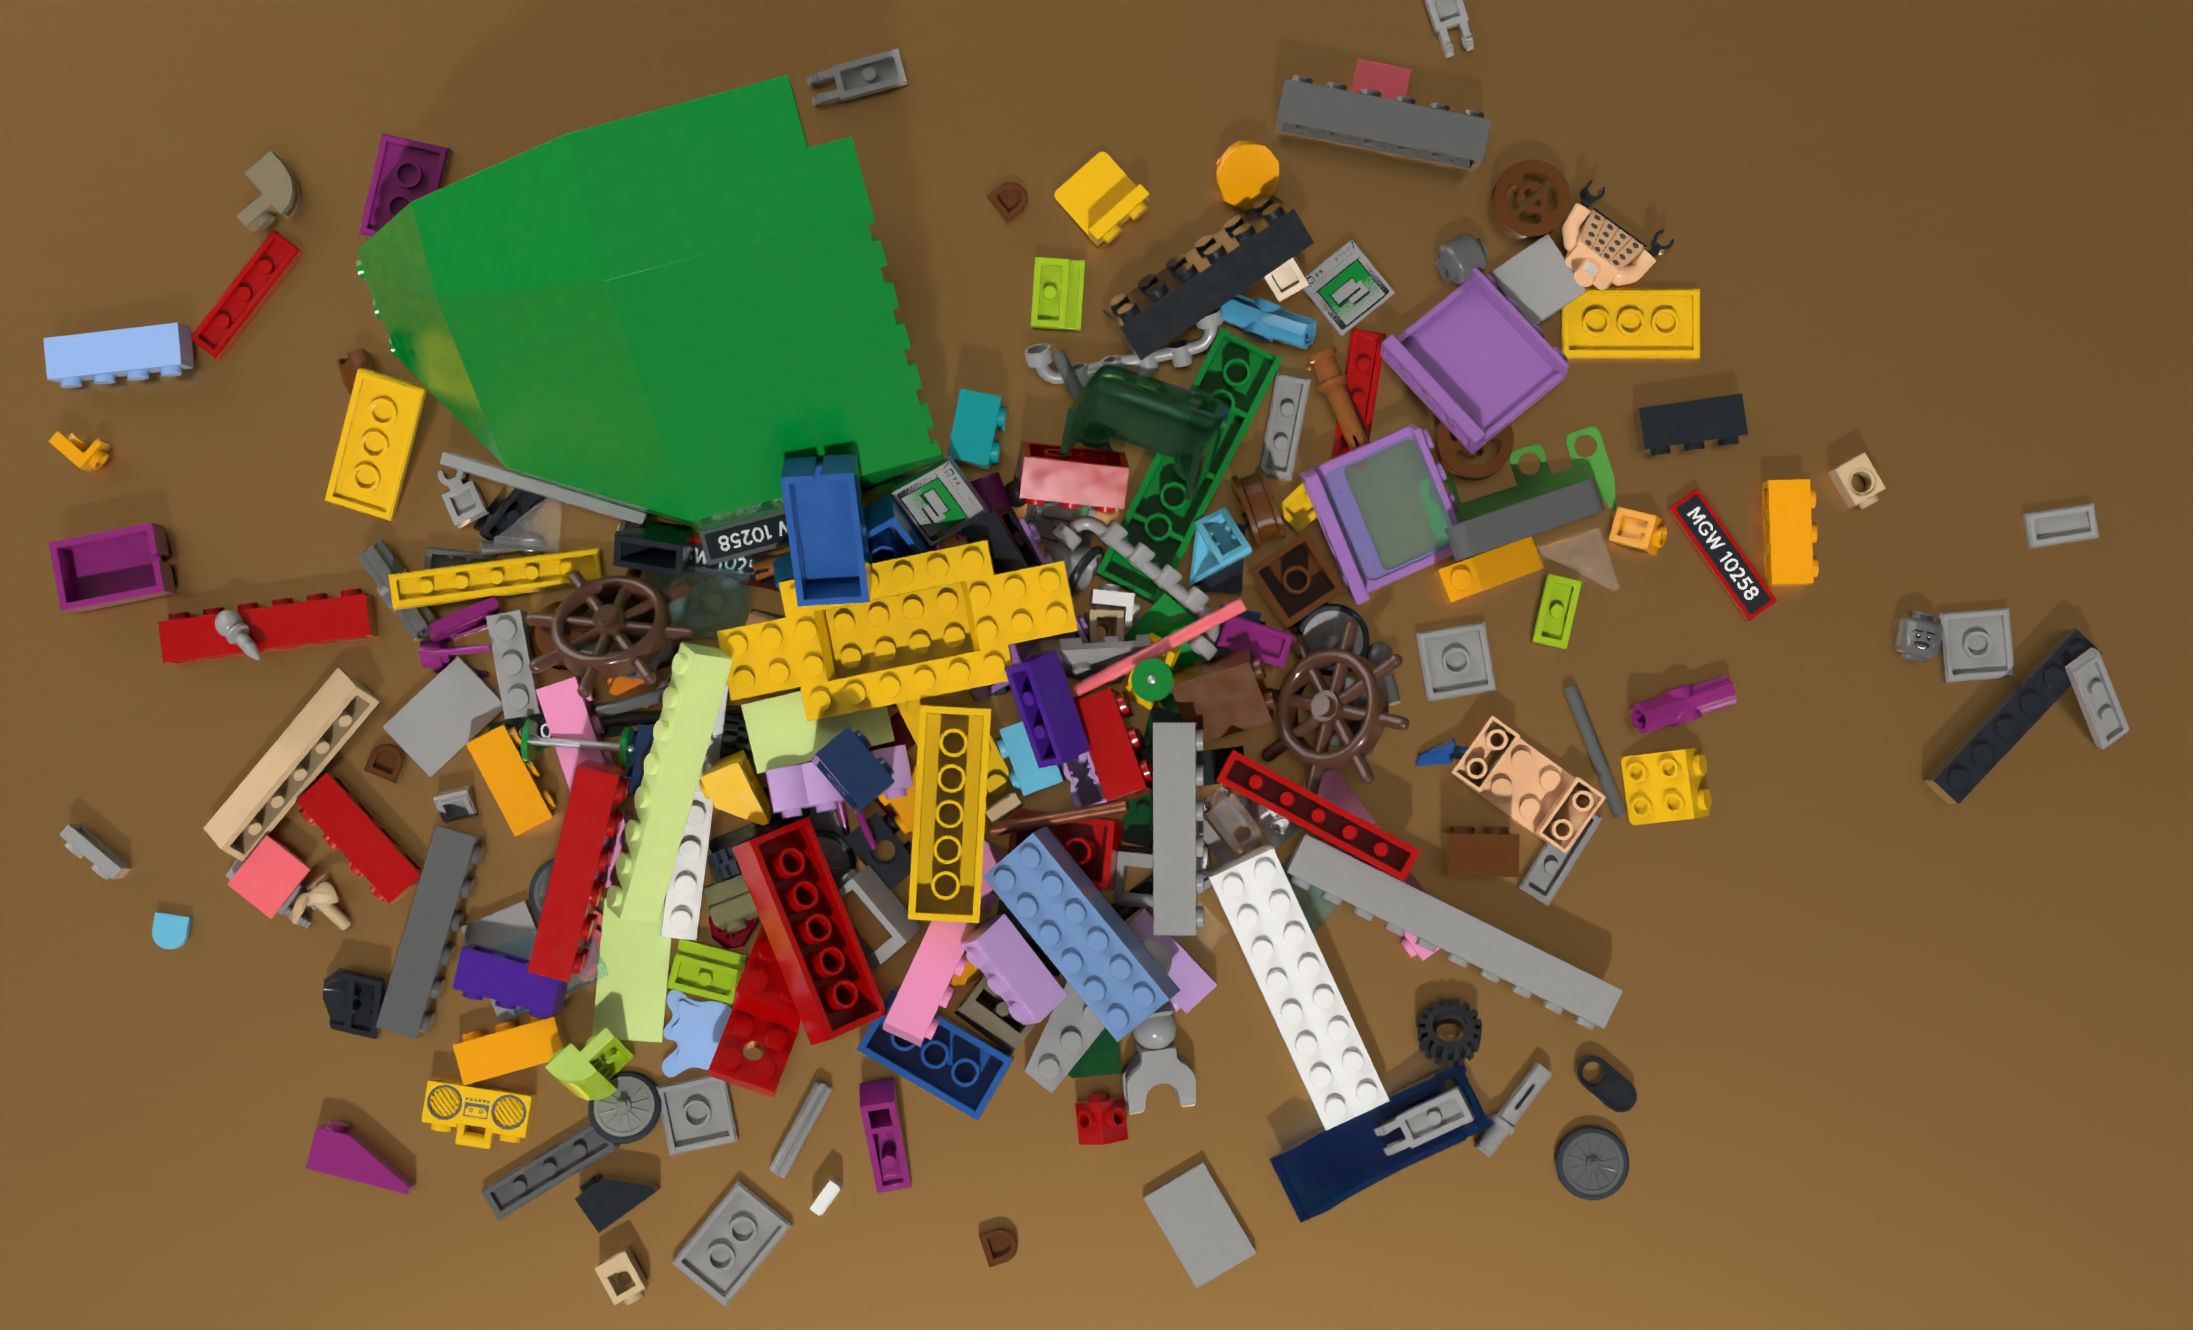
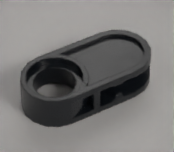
(1610, 1088)

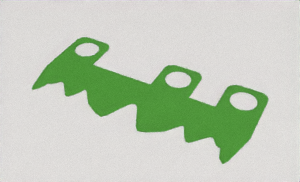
(1543, 481)

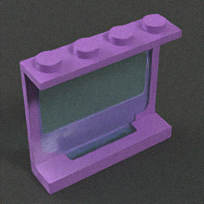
(1383, 509)

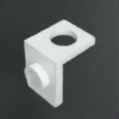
(1275, 827)

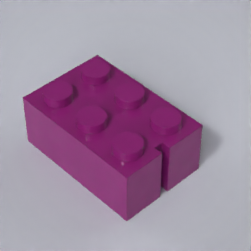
(112, 568)

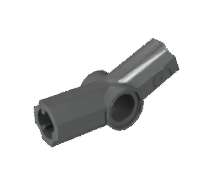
(380, 562)

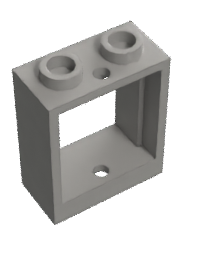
(885, 908)

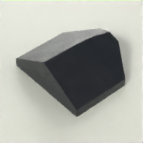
(354, 1001)

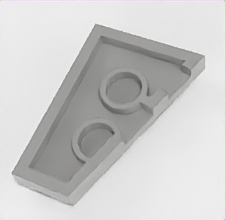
(1086, 659)

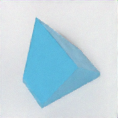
(1216, 545)

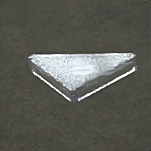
(535, 529)
(1586, 556)

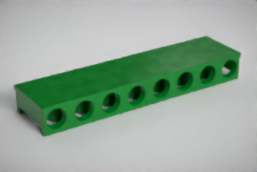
(1159, 512)

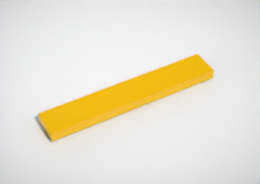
(492, 578)

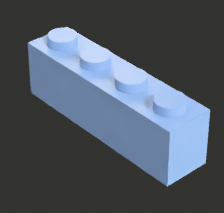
(118, 353)

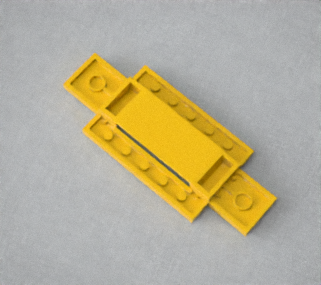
(899, 629)

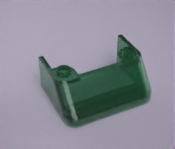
(1150, 416)

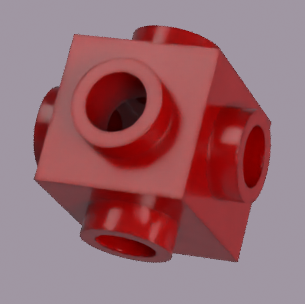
(1101, 1119)

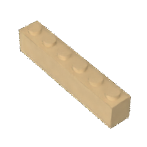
(291, 765)

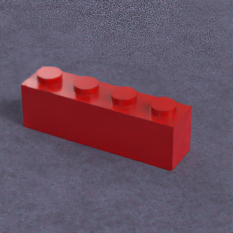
(360, 837)

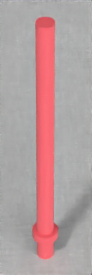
(1157, 648)

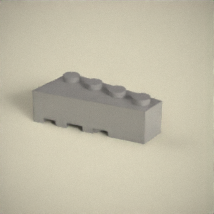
(1063, 1040)

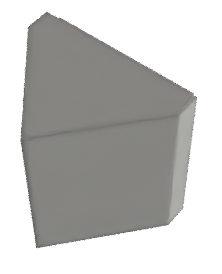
(456, 803)

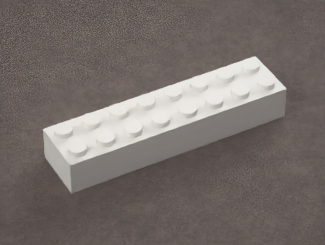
(1297, 986)

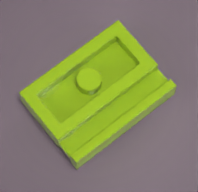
(1057, 293)
(706, 970)

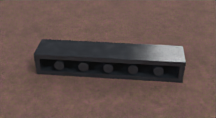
(2007, 720)

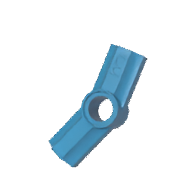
(1269, 321)

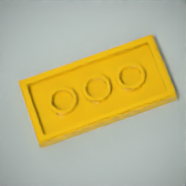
(1632, 324)
(376, 444)

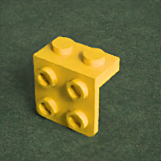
(1102, 198)
(1666, 786)

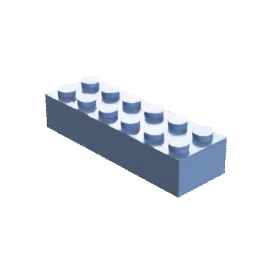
(1081, 933)

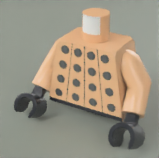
(1602, 249)

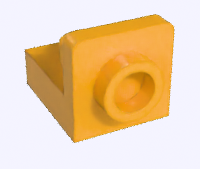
(74, 449)
(1638, 530)

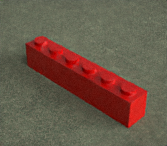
(271, 628)
(1317, 815)

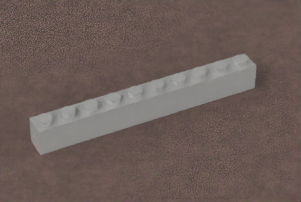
(1453, 931)

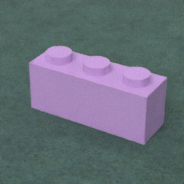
(1013, 970)
(1185, 970)

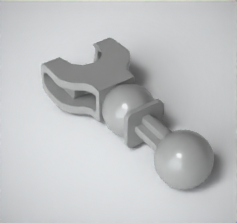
(1156, 1053)

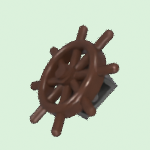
(613, 639)
(1348, 712)

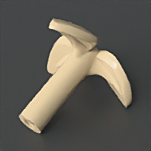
(323, 897)

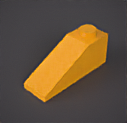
(1488, 570)

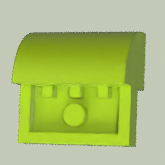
(589, 1070)

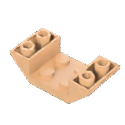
(1527, 785)

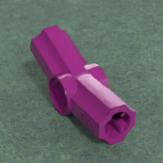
(1683, 704)

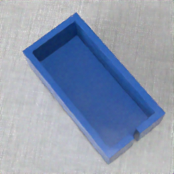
(826, 530)

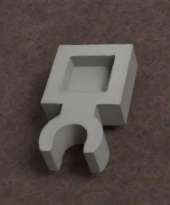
(463, 500)

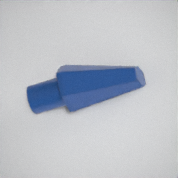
(1441, 754)

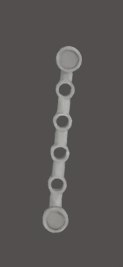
(1179, 351)
(1141, 558)

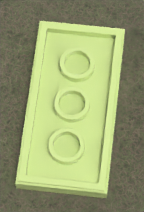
(785, 738)
(634, 992)

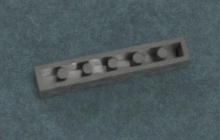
(430, 931)

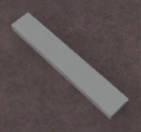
(543, 488)

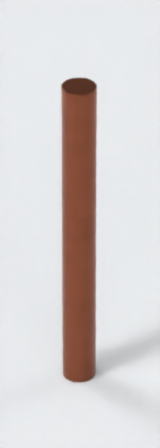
(1059, 817)

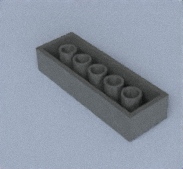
(1382, 123)

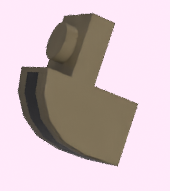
(278, 189)

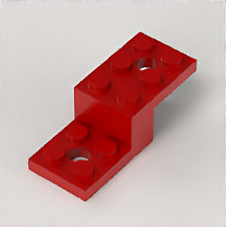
(762, 1019)

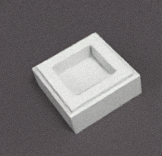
(826, 1196)

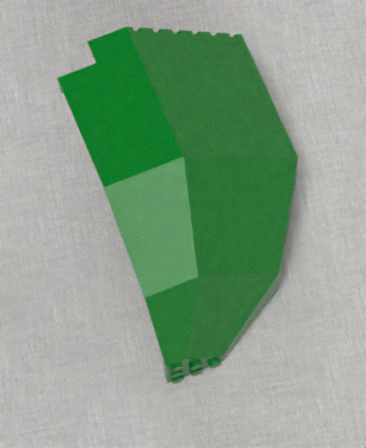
(661, 309)

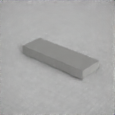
(1284, 426)
(2097, 698)
(1553, 866)

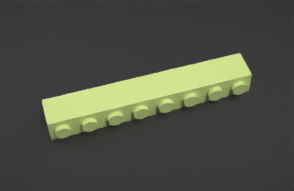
(668, 782)

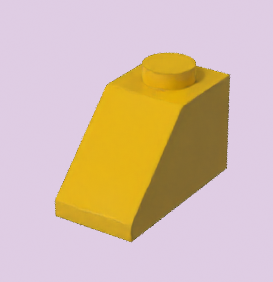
(736, 788)

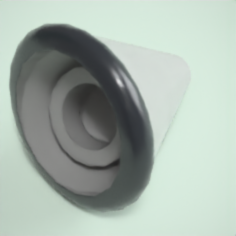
(1080, 563)

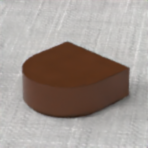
(1009, 200)
(387, 762)
(998, 1245)

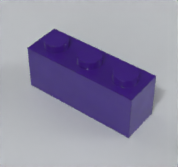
(1047, 709)
(505, 979)

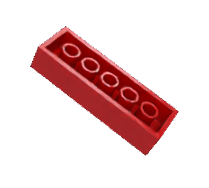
(578, 869)
(810, 931)

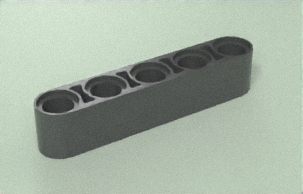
(1524, 519)

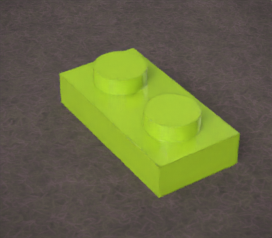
(1556, 611)

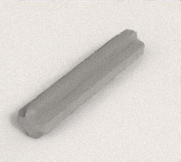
(800, 1128)

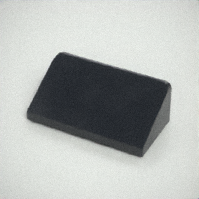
(505, 510)

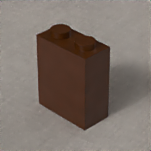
(1224, 694)

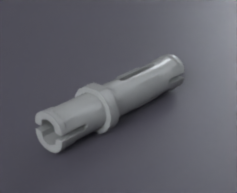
(1510, 1113)

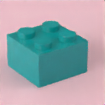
(976, 430)

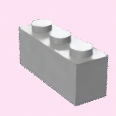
(512, 657)

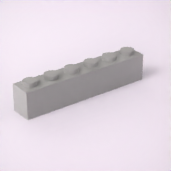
(1176, 828)

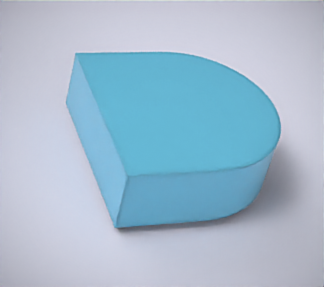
(171, 930)

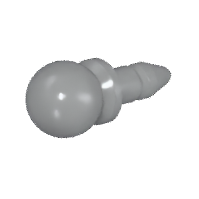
(230, 625)

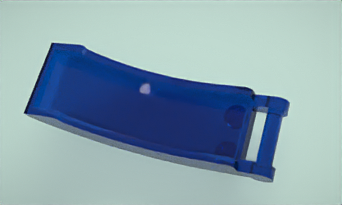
(1351, 1157)

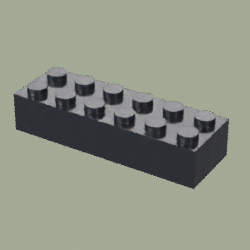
(1207, 276)

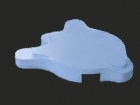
(696, 1029)

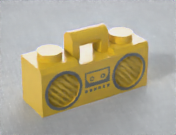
(494, 1108)

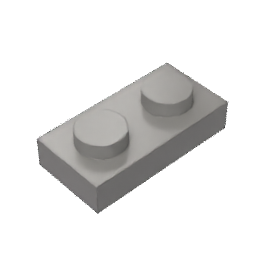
(104, 861)

